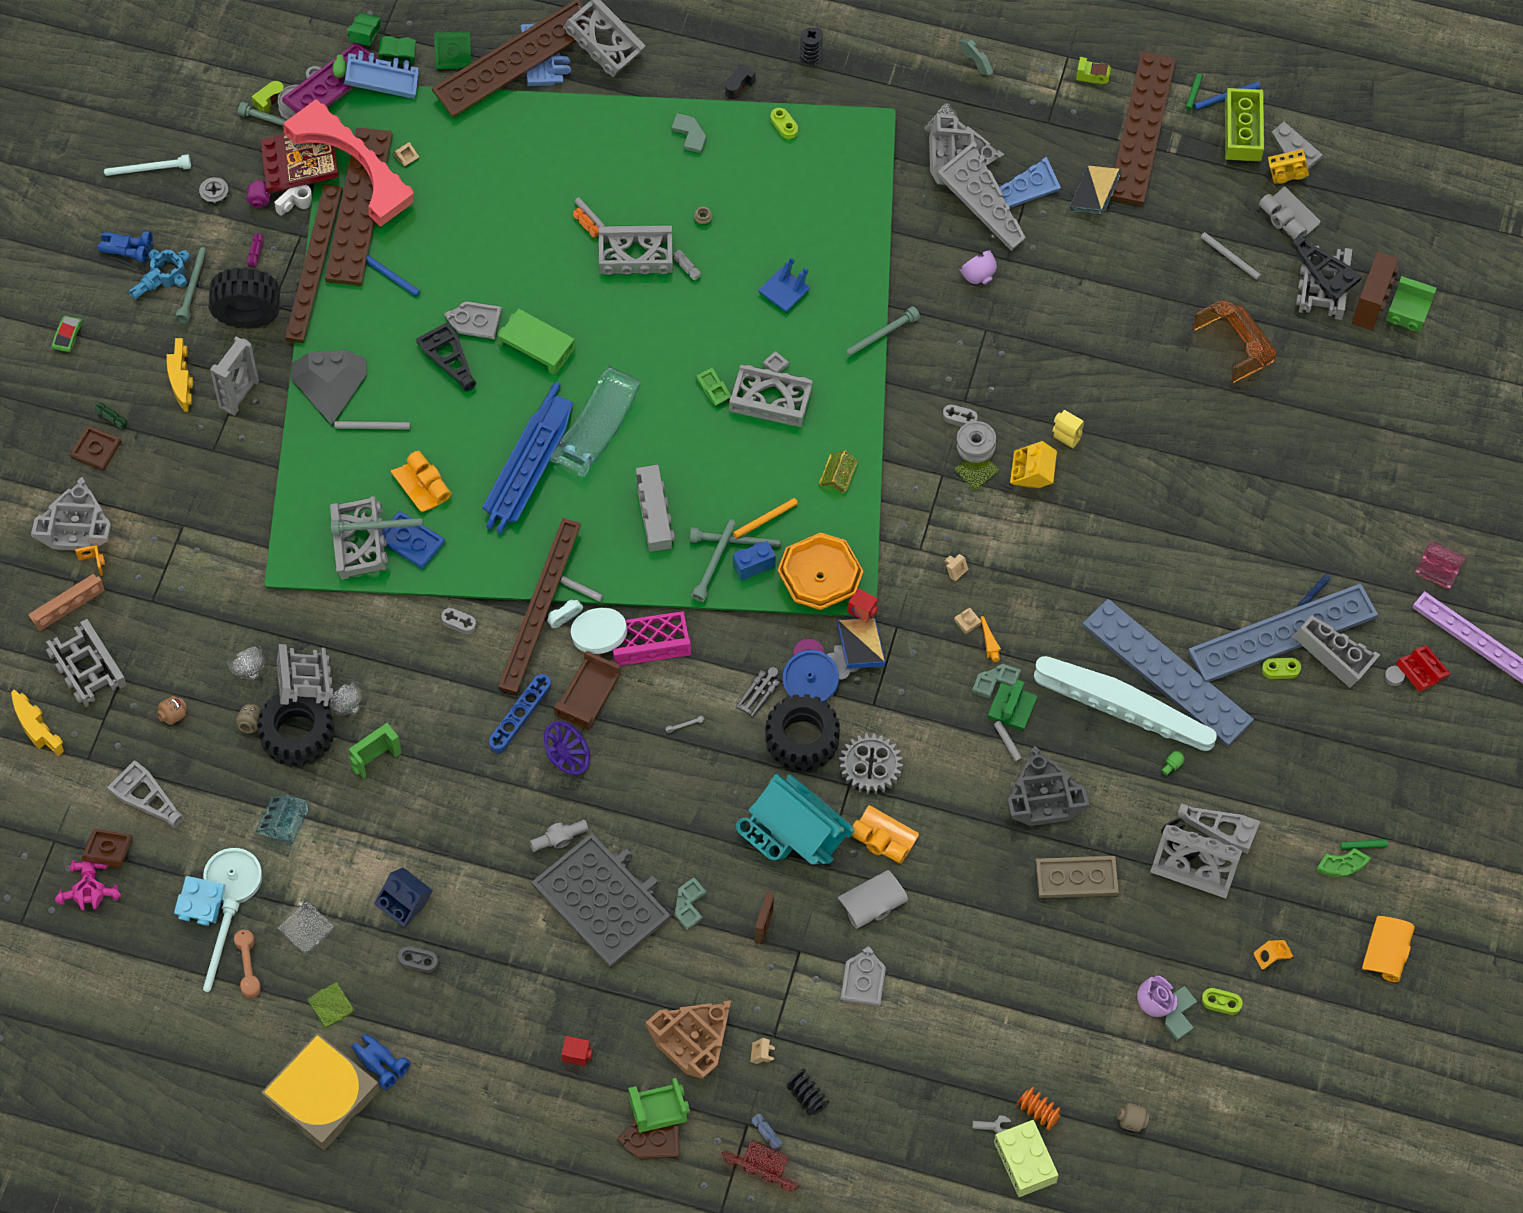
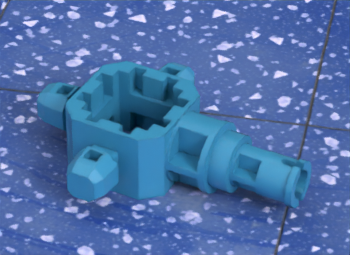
(155, 277)

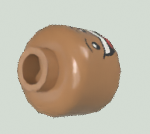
(171, 710)

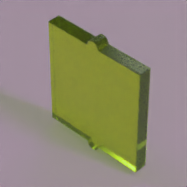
(976, 473)
(330, 1005)

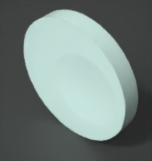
(598, 630)
(236, 870)

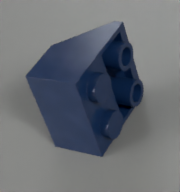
(403, 896)

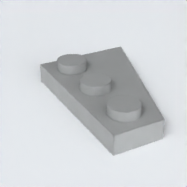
(1289, 140)

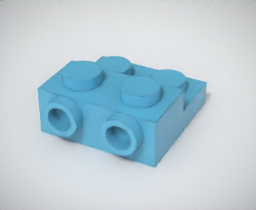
(200, 901)

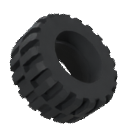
(244, 297)
(295, 750)
(802, 755)

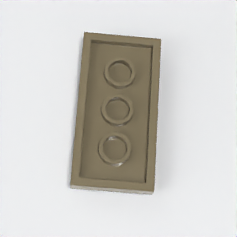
(1077, 877)

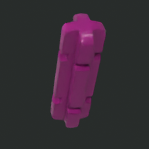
(255, 249)

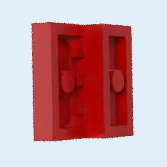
(1423, 668)

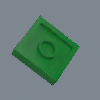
(452, 50)
(1012, 706)

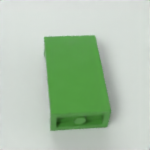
(537, 340)

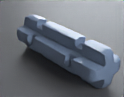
(767, 1132)

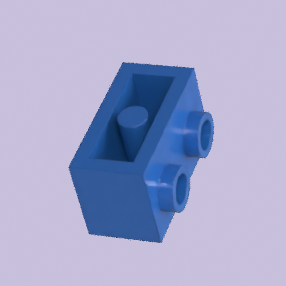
(754, 560)

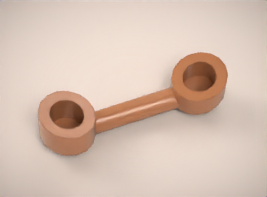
(249, 984)

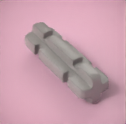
(686, 264)

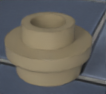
(703, 211)

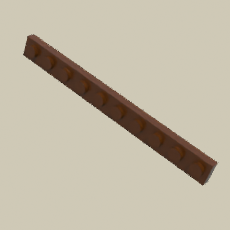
(313, 264)
(539, 606)

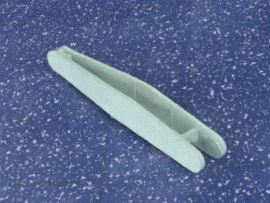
(1122, 702)

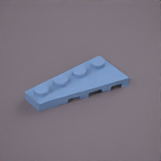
(1030, 185)

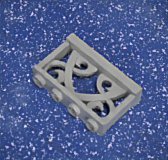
(600, 52)
(624, 263)
(764, 379)
(230, 393)
(345, 559)
(1209, 848)

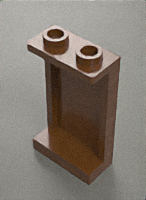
(588, 691)

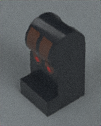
(738, 80)

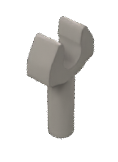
(982, 1125)

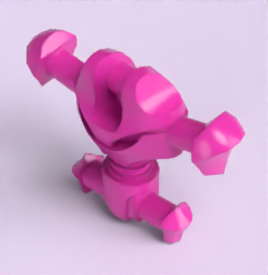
(88, 889)

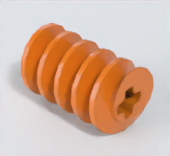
(1039, 1108)

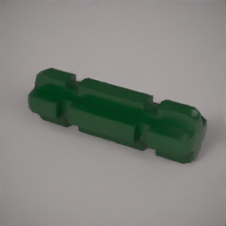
(110, 415)

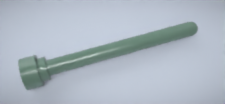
(246, 110)
(183, 314)
(910, 315)
(340, 527)
(698, 535)
(700, 592)

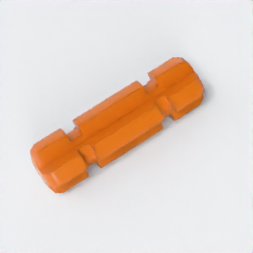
(586, 222)

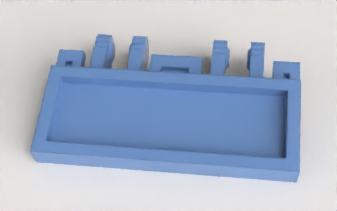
(549, 71)
(381, 76)

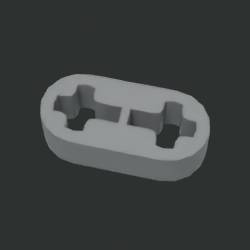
(959, 416)
(459, 620)

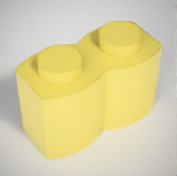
(1068, 428)

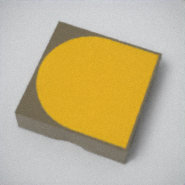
(320, 1091)

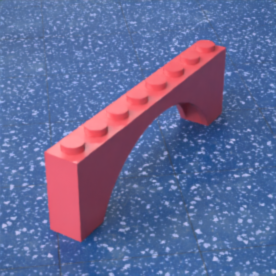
(318, 125)

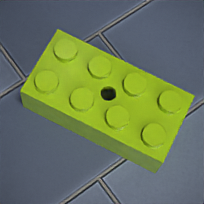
(1244, 124)

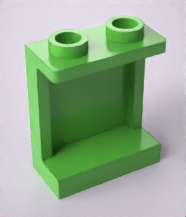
(373, 746)
(659, 1106)

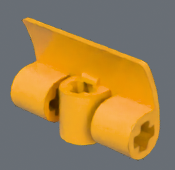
(422, 482)
(884, 835)
(1389, 947)

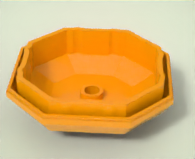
(824, 557)

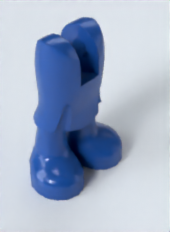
(120, 244)

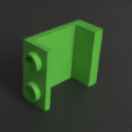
(1411, 304)

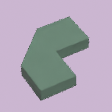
(969, 49)
(689, 126)
(987, 680)
(685, 911)
(1175, 1020)

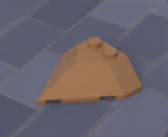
(691, 1036)

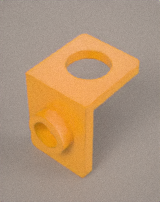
(94, 553)
(1277, 950)

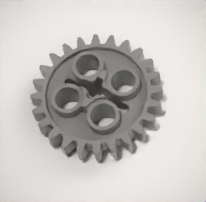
(853, 761)

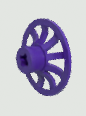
(562, 752)

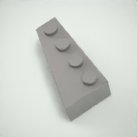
(1335, 650)

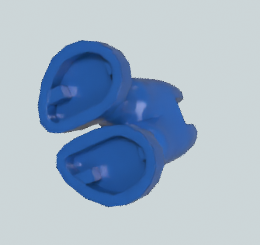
(377, 1053)

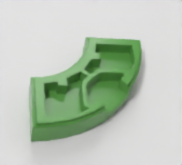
(1343, 865)

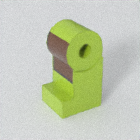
(1093, 72)
(267, 96)

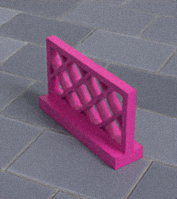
(654, 650)

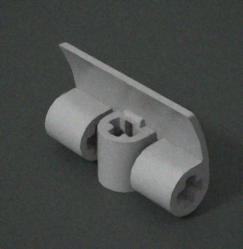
(1289, 213)
(873, 899)

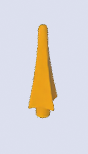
(992, 646)

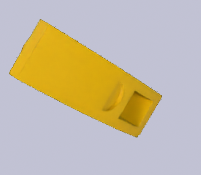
(179, 375)
(33, 724)

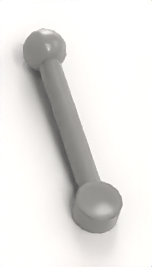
(700, 719)

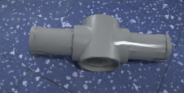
(558, 835)

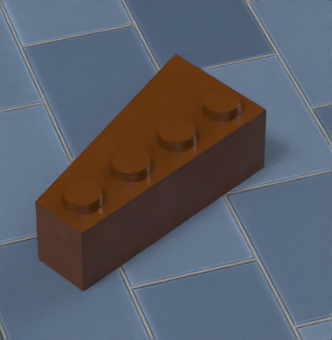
(1376, 290)

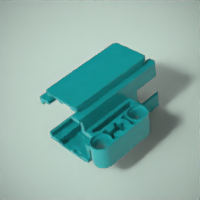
(795, 822)

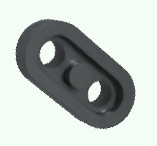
(418, 960)

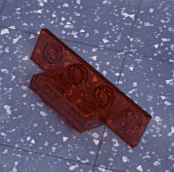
(764, 1161)

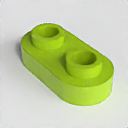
(782, 122)
(1282, 668)
(1222, 999)

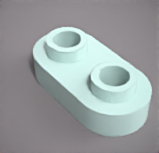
(564, 614)

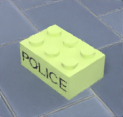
(1026, 1158)

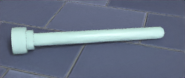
(182, 162)
(229, 909)

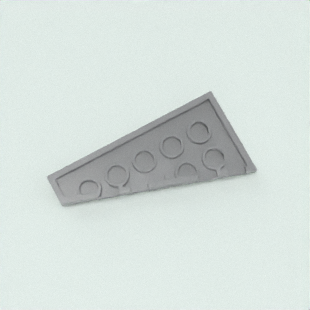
(978, 190)

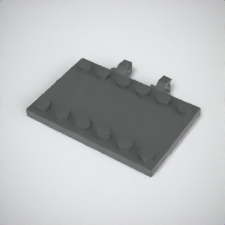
(602, 899)

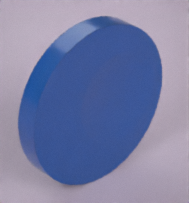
(811, 674)

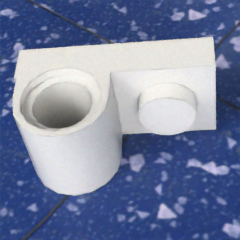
(294, 196)

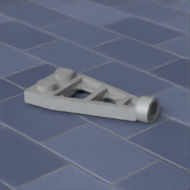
(130, 780)
(1245, 826)

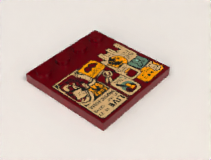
(296, 165)

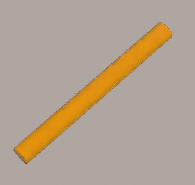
(765, 518)

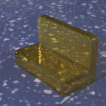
(839, 470)

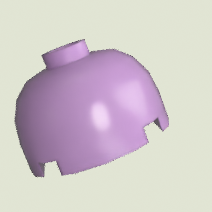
(980, 269)
(1156, 997)

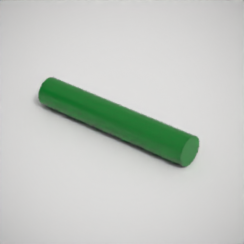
(1194, 90)
(1364, 844)

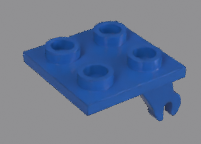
(784, 288)

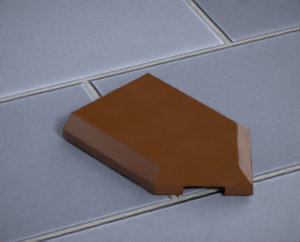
(652, 1143)

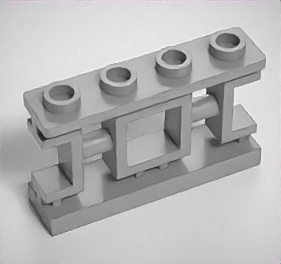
(1321, 301)
(99, 656)
(303, 685)

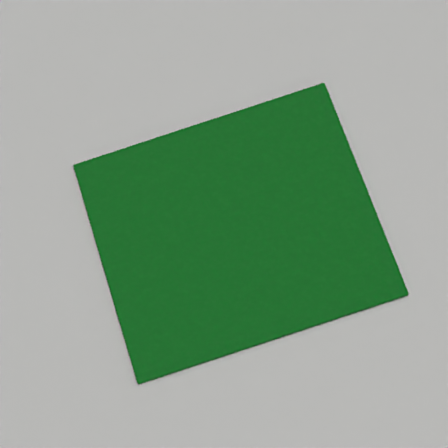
(501, 231)

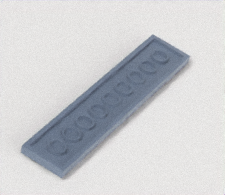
(1274, 635)
(1167, 672)

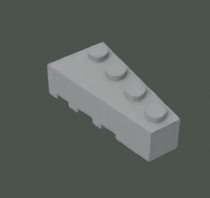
(653, 508)

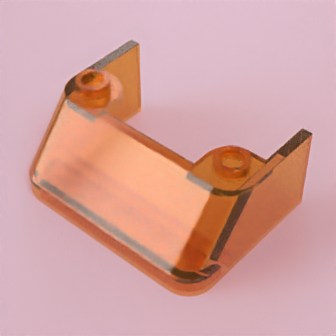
(1258, 346)

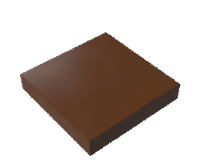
(95, 448)
(107, 848)
(764, 918)

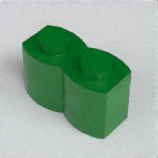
(364, 29)
(400, 48)

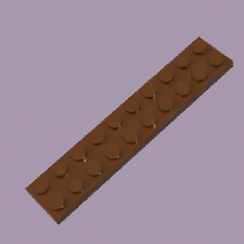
(508, 61)
(1143, 126)
(353, 224)

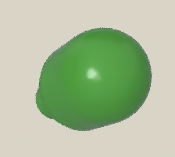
(339, 67)
(1173, 762)

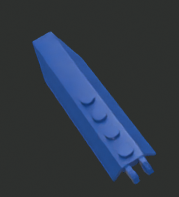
(527, 463)

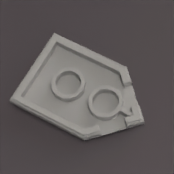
(475, 319)
(863, 979)

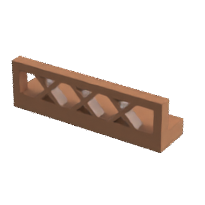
(67, 602)

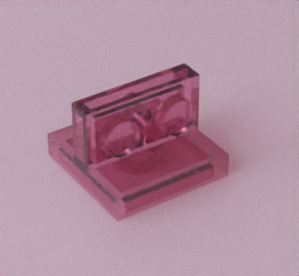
(1440, 564)

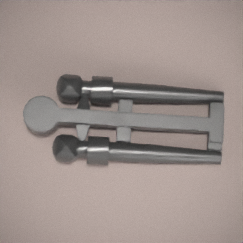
(772, 673)

